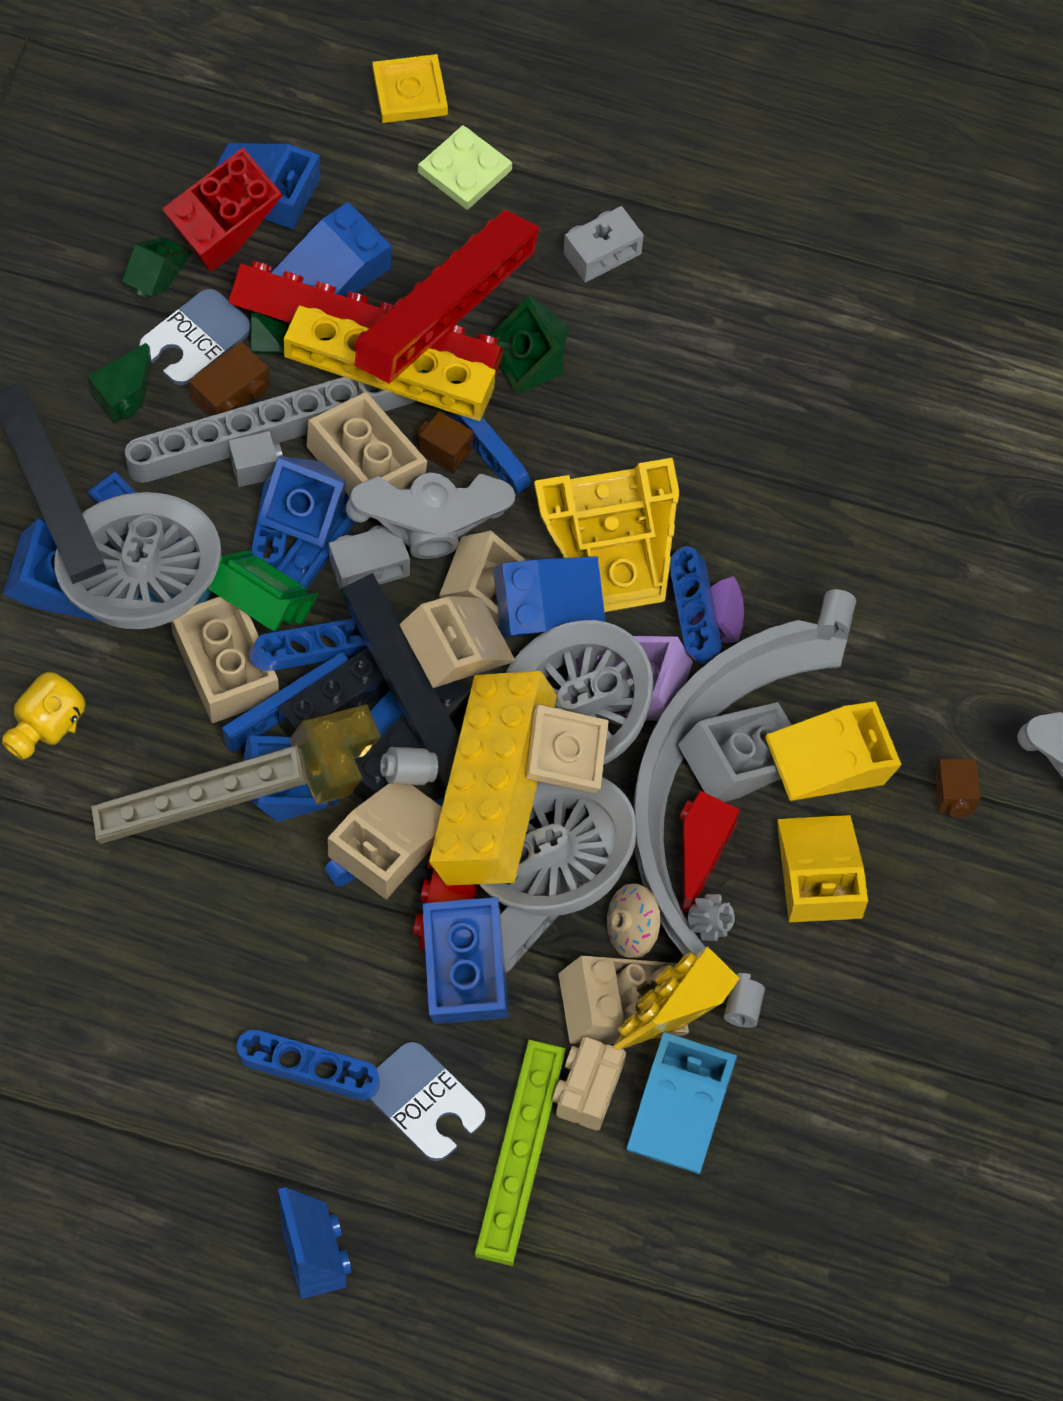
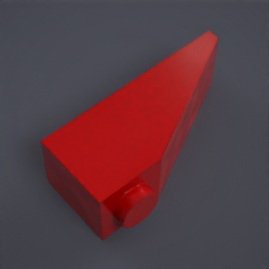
(704, 836)

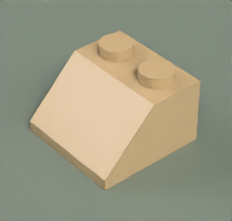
(473, 566)

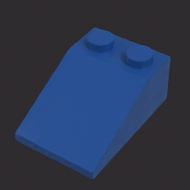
(340, 253)
(33, 574)
(547, 594)
(465, 961)
(312, 1244)

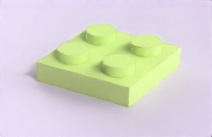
(465, 167)

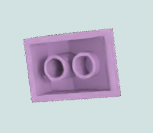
(669, 667)

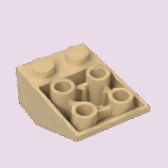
(455, 639)
(386, 837)
(604, 994)

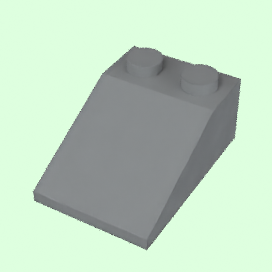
(732, 751)

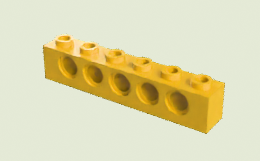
(432, 388)

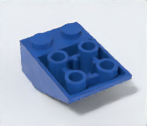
(290, 170)

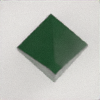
(267, 334)

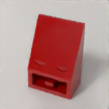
(223, 209)

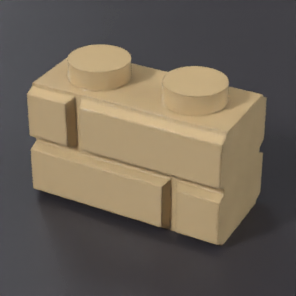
(590, 1083)

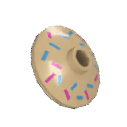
(633, 920)

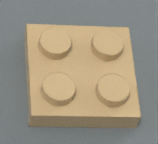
(566, 749)

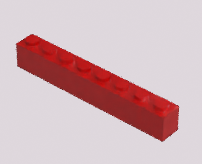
(445, 296)
(280, 297)

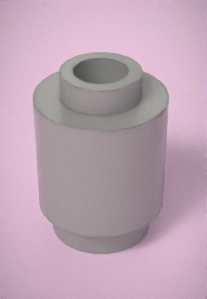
(409, 766)

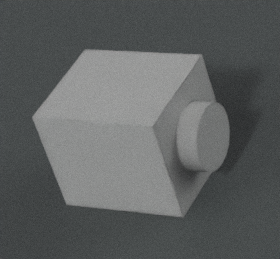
(253, 458)

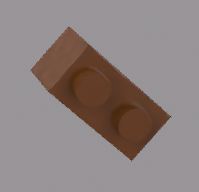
(230, 381)

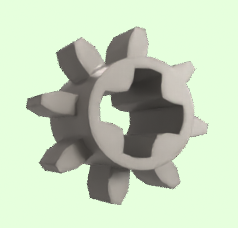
(711, 917)

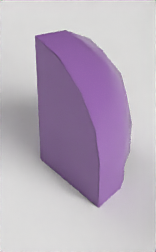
(728, 609)

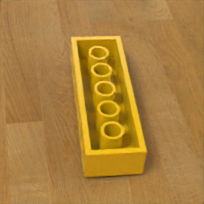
(487, 789)

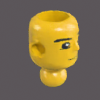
(44, 714)

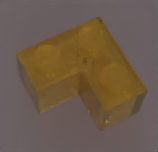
(330, 749)

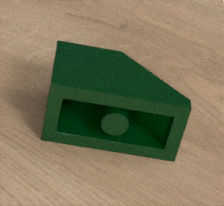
(155, 265)
(122, 384)

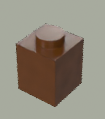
(445, 441)
(957, 787)

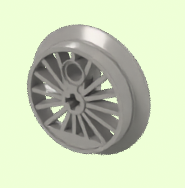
(145, 560)
(590, 691)
(574, 846)

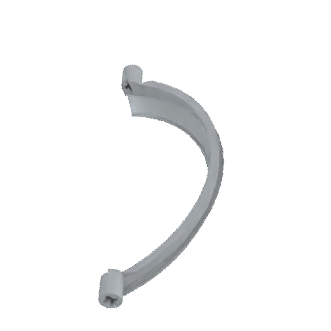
(712, 689)

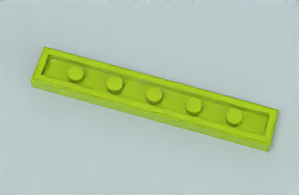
(520, 1153)

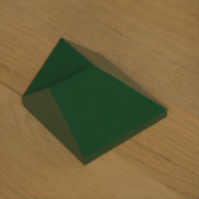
(532, 345)

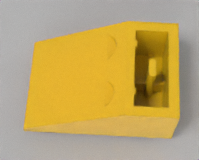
(834, 752)
(822, 869)
(681, 997)

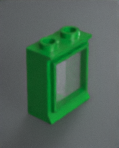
(261, 590)

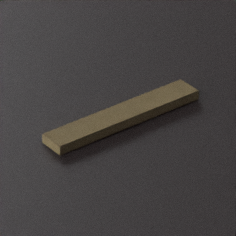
(199, 794)

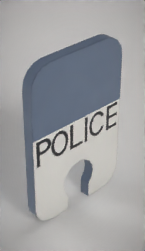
(201, 331)
(418, 1093)

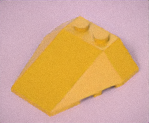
(623, 521)

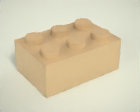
(363, 444)
(216, 648)

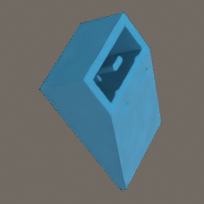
(681, 1103)

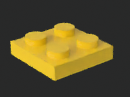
(410, 88)

